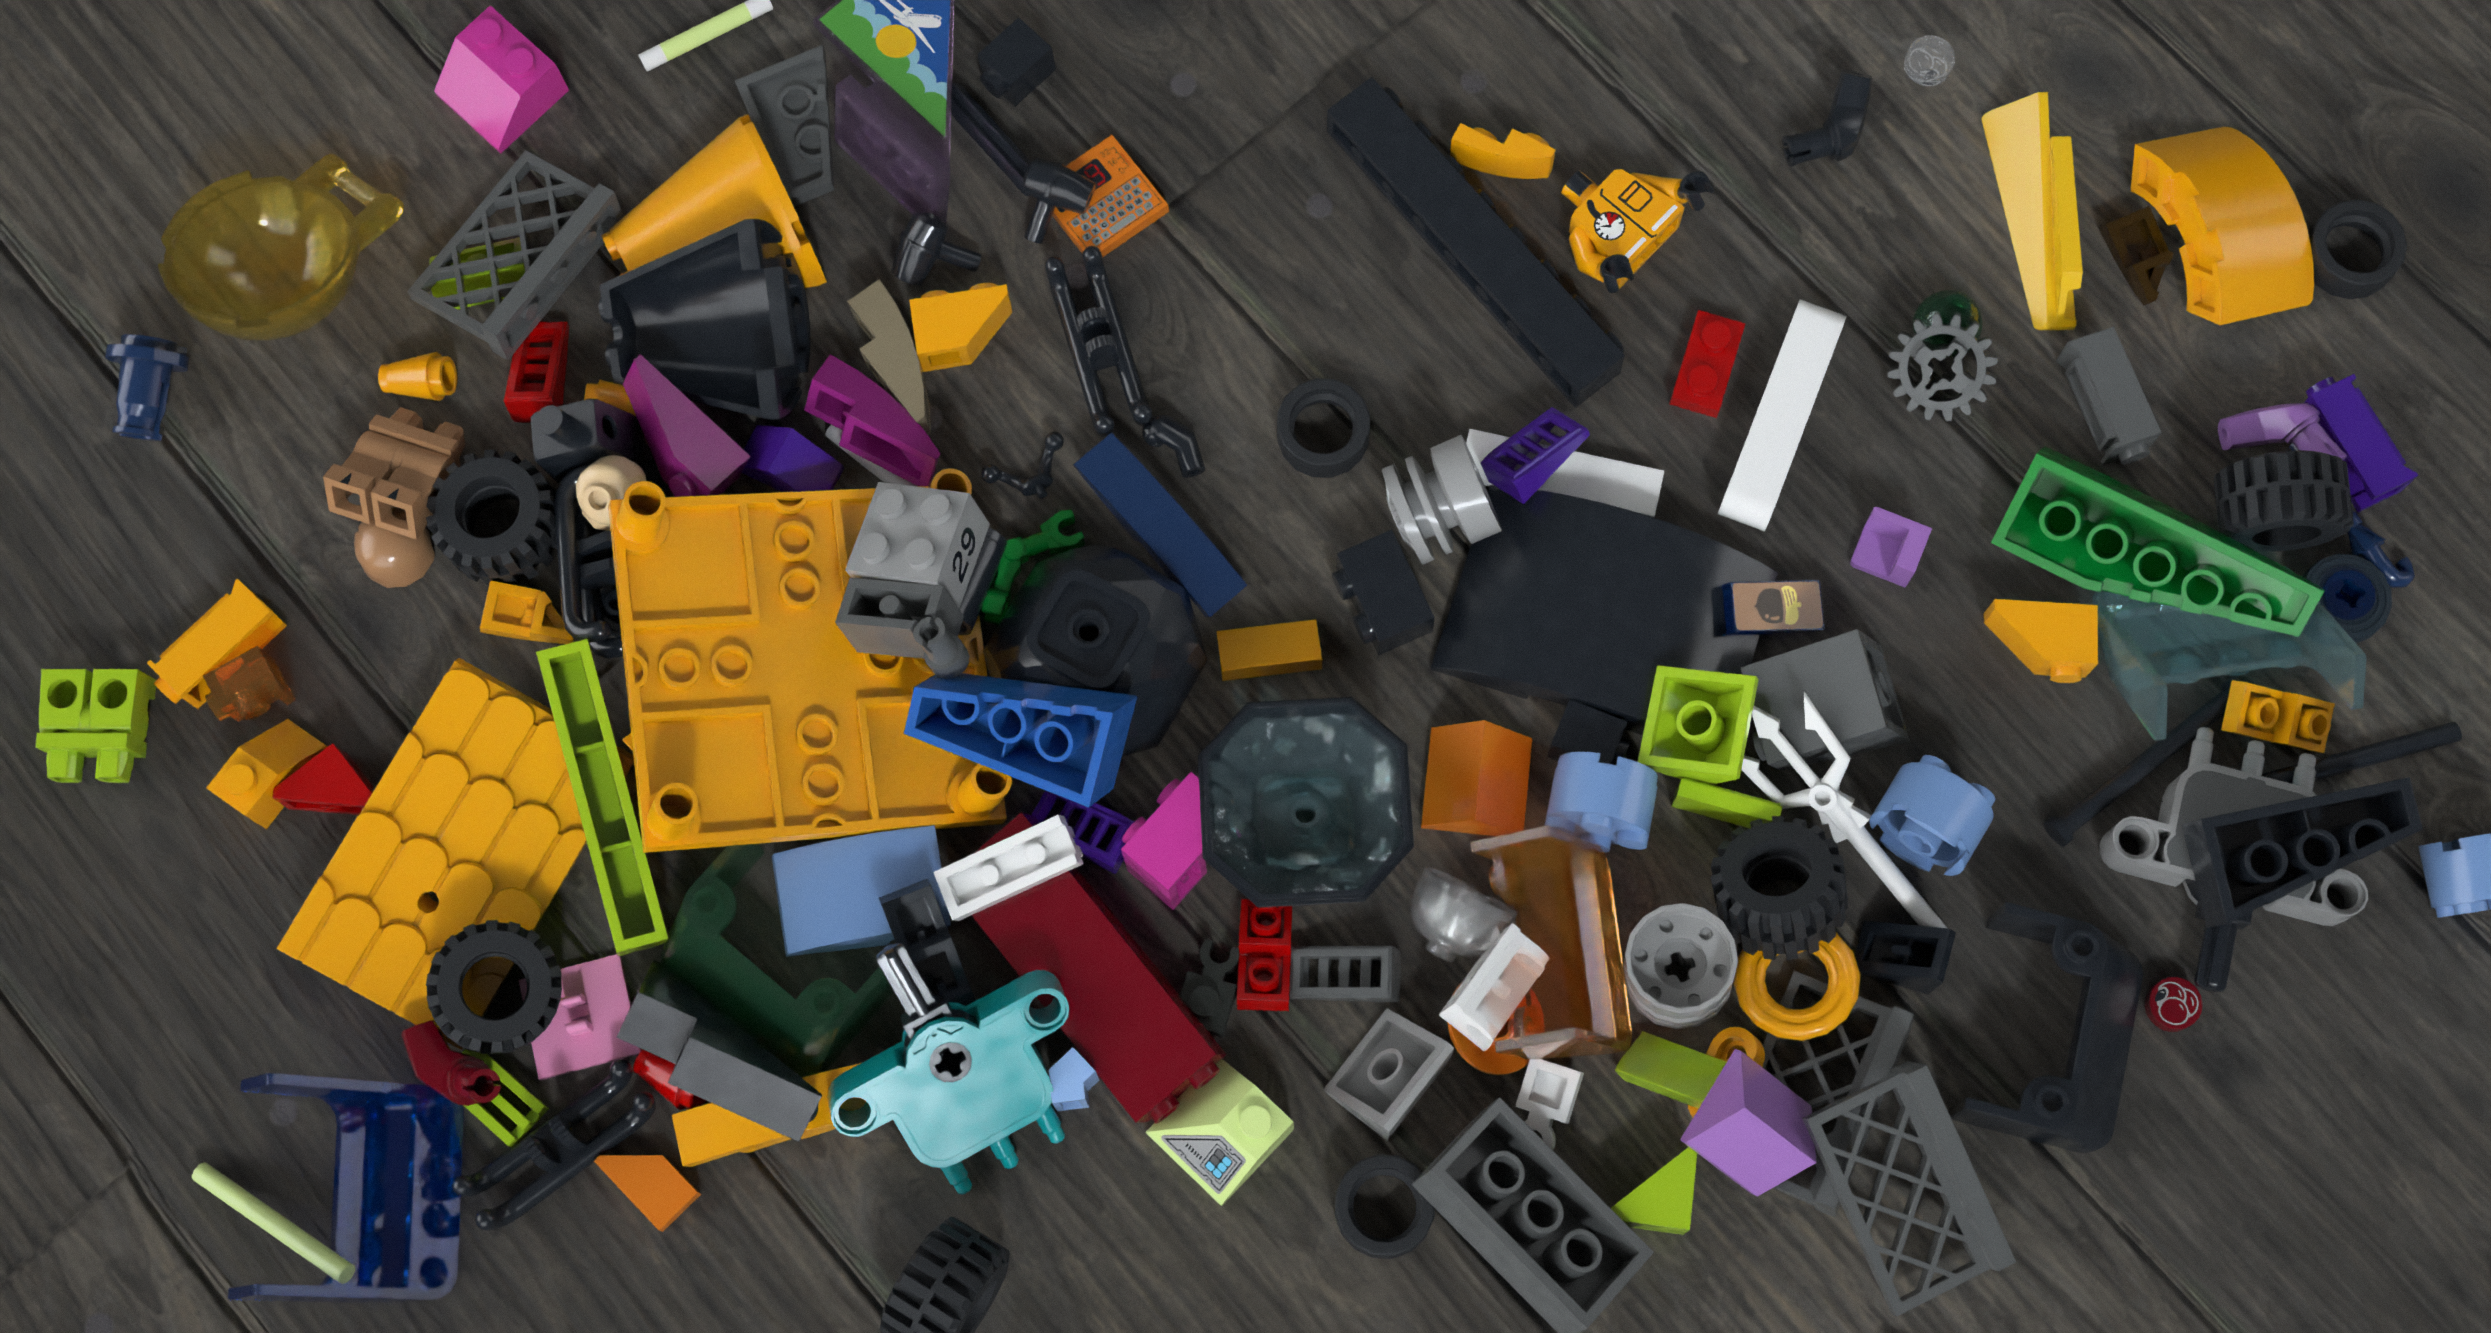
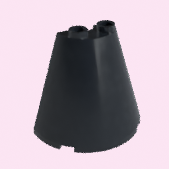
(716, 320)

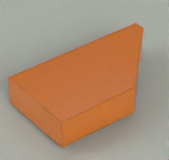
(651, 1185)

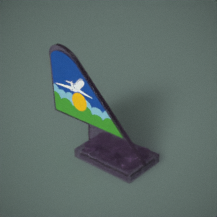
(904, 118)

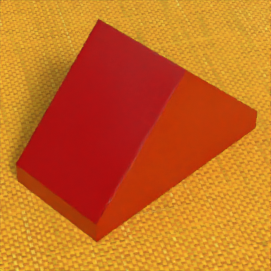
(326, 784)

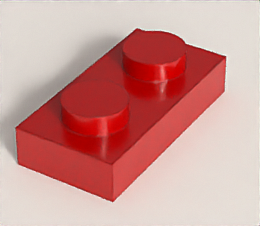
(1707, 364)

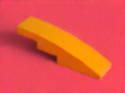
(715, 1132)

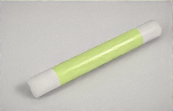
(703, 32)

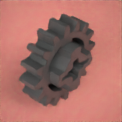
(1960, 381)

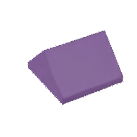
(1752, 1127)

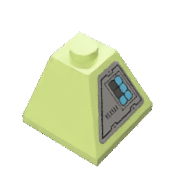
(1222, 1132)

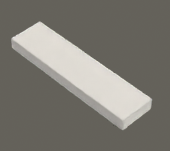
(1586, 476)

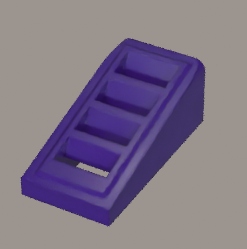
(1534, 472)
(1109, 859)

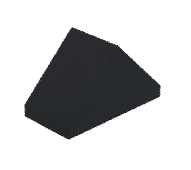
(1905, 954)

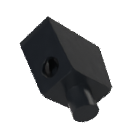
(583, 434)

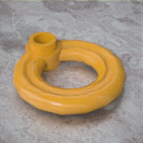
(1806, 1022)

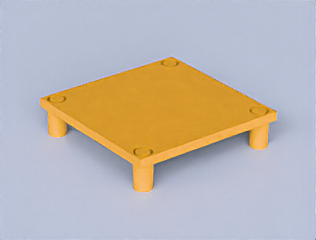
(748, 693)

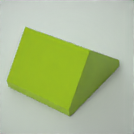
(1698, 724)

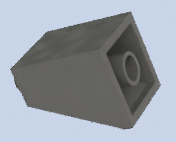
(1848, 687)

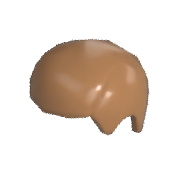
(392, 557)

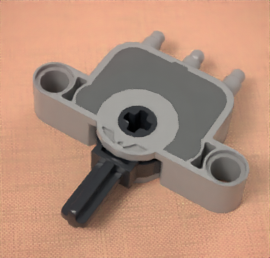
(2212, 791)

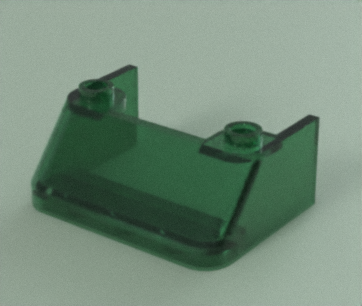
(800, 1031)

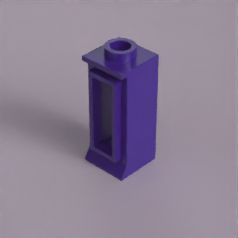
(2372, 458)

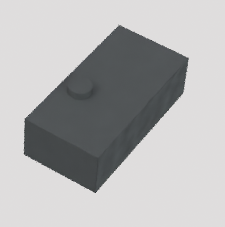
(1533, 1218)

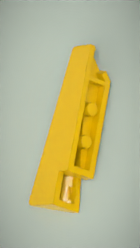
(2039, 206)

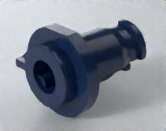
(144, 382)

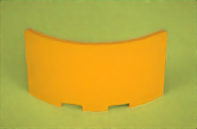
(2238, 221)

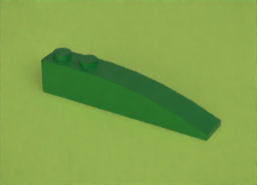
(2140, 548)

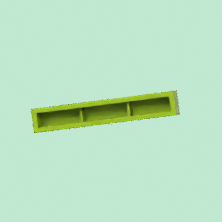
(602, 797)

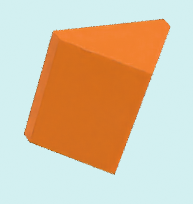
(1476, 779)

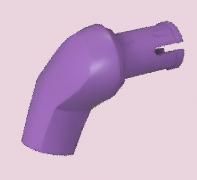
(2276, 424)

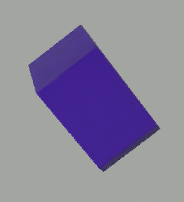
(789, 461)

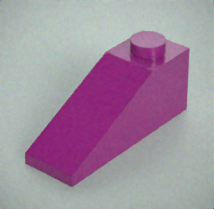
(685, 443)

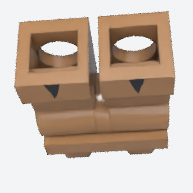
(393, 470)

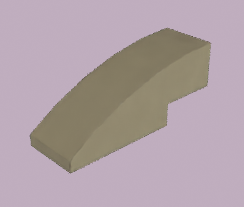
(891, 351)

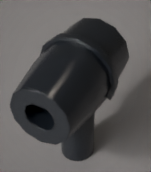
(1054, 187)
(924, 243)

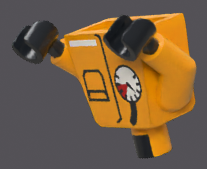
(1626, 220)

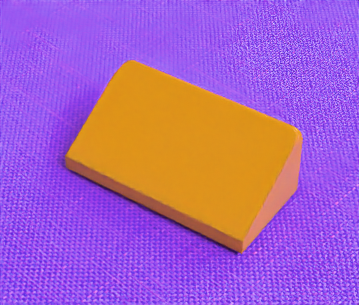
(1269, 650)

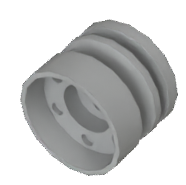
(1440, 500)
(1696, 942)

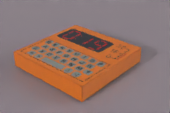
(1120, 204)

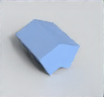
(1071, 1081)

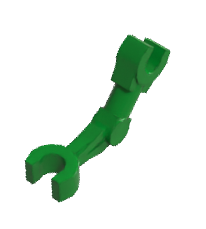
(1019, 551)

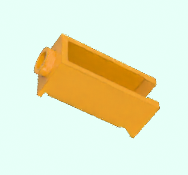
(218, 636)

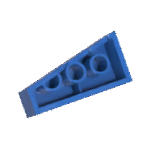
(1028, 730)

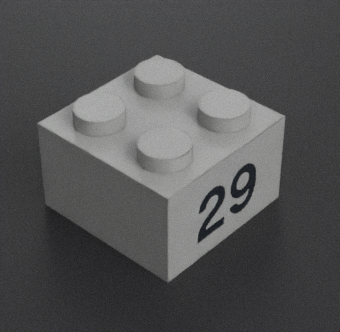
(919, 538)

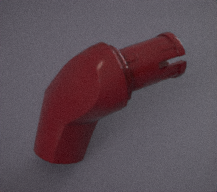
(446, 1071)

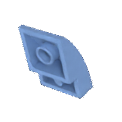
(834, 887)

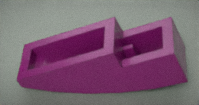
(872, 422)

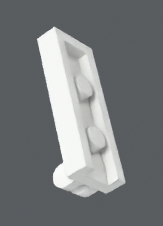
(1008, 867)

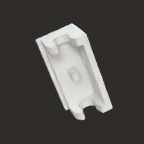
(1495, 987)

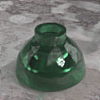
(1948, 303)

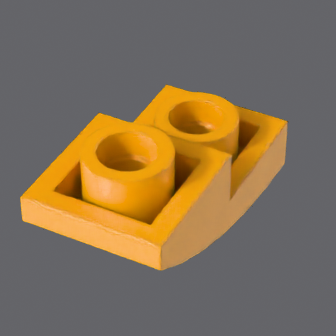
(1519, 157)
(2277, 716)

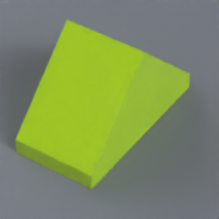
(1664, 1199)

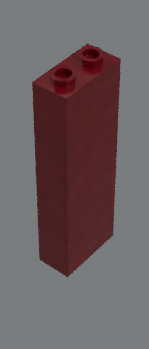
(1119, 1003)

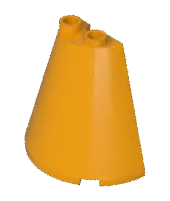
(714, 190)

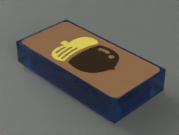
(1773, 607)

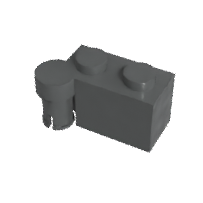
(905, 623)

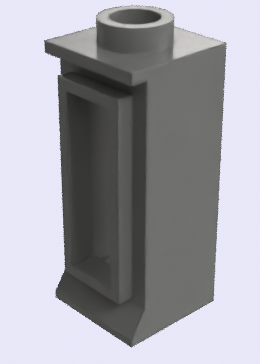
(2110, 396)

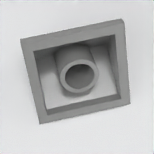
(1389, 1072)

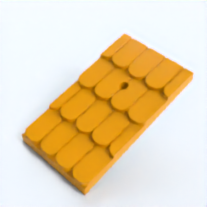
(465, 812)

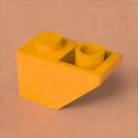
(957, 325)

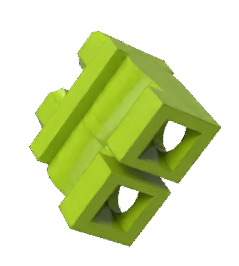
(93, 718)

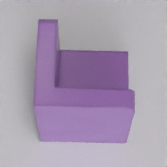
(1890, 546)

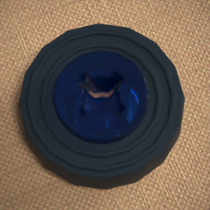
(2363, 581)

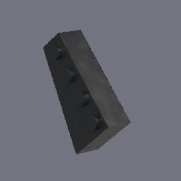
(2277, 848)

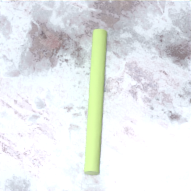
(274, 1223)

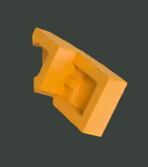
(522, 615)

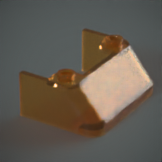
(1570, 912)

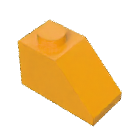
(2048, 636)
(260, 766)

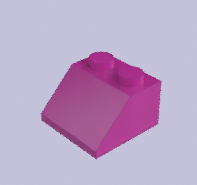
(498, 80)

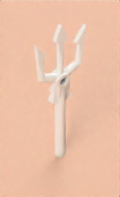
(1834, 806)

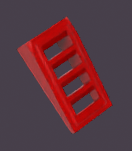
(527, 398)

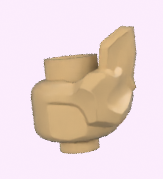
(602, 482)

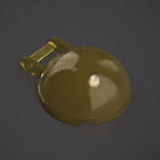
(271, 250)

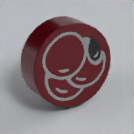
(2173, 1004)

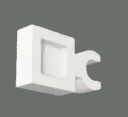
(1549, 1095)

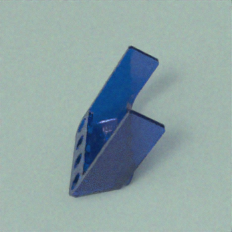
(390, 1190)

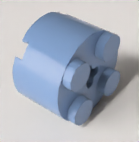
(1603, 800)
(1933, 816)
(2458, 875)

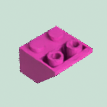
(1168, 846)

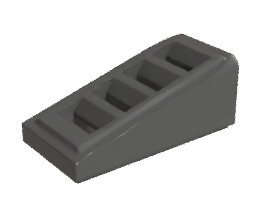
(1390, 973)

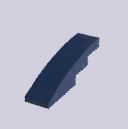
(1159, 524)

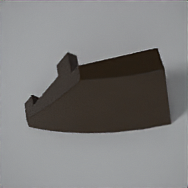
(2138, 252)

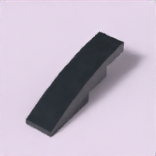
(921, 928)

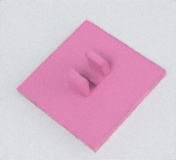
(586, 1020)

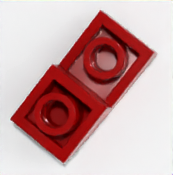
(1264, 957)

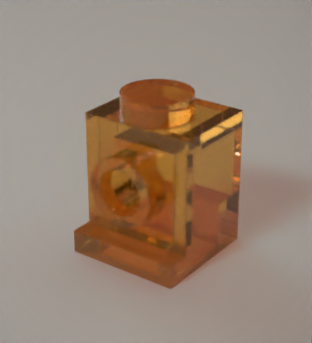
(246, 686)

